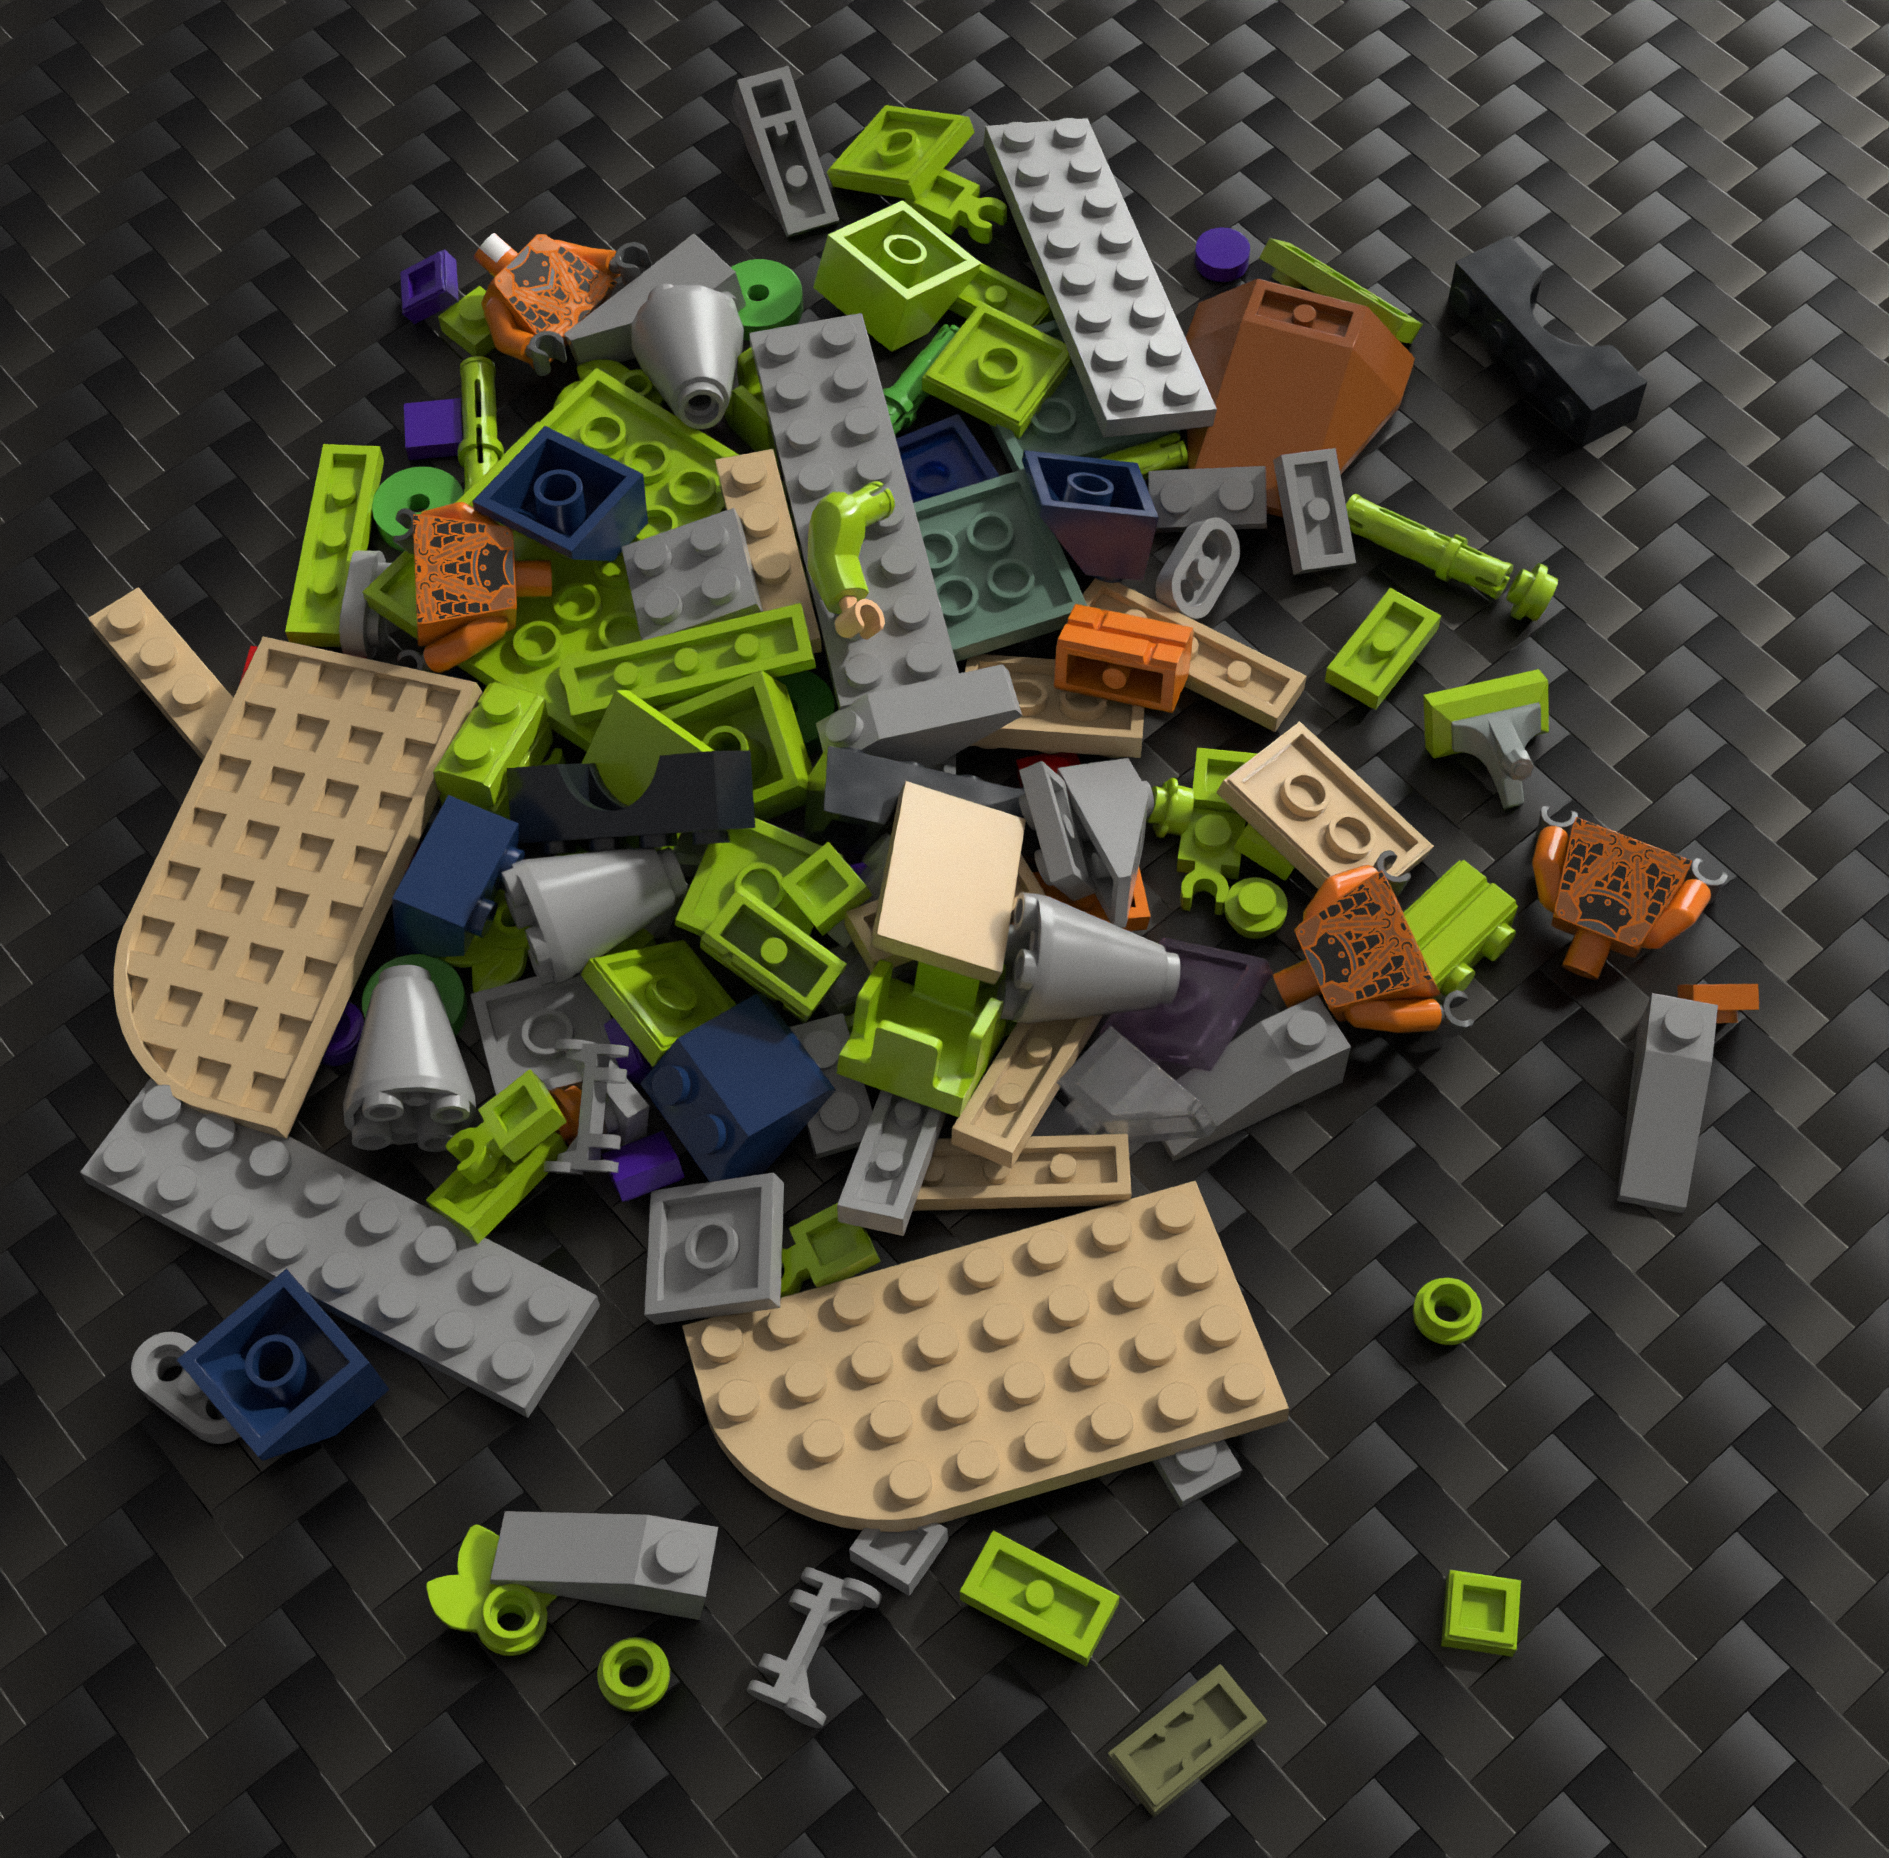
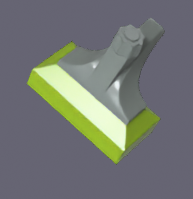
(1493, 724)

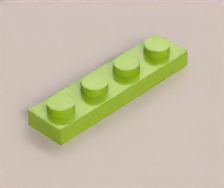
(335, 528)
(689, 661)

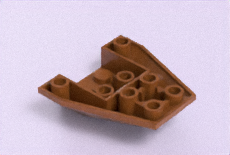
(1291, 377)

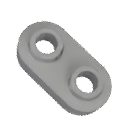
(1195, 577)
(360, 626)
(181, 1397)

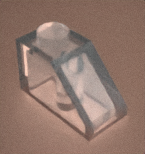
(1127, 1093)

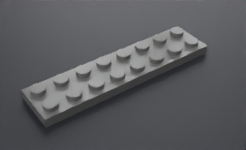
(1098, 278)
(838, 437)
(349, 1245)

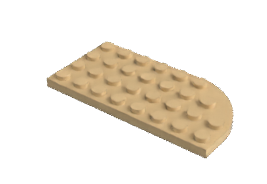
(281, 876)
(991, 1369)

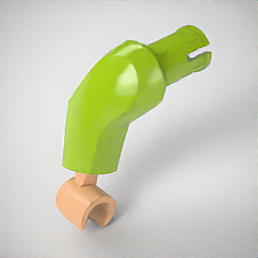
(833, 554)

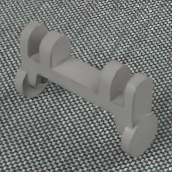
(593, 1066)
(792, 1684)

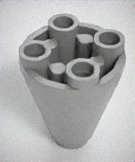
(689, 349)
(588, 903)
(1079, 965)
(407, 1068)

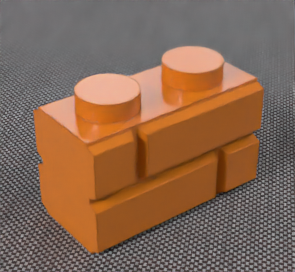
(1123, 658)

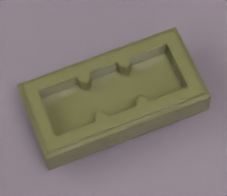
(1186, 1740)

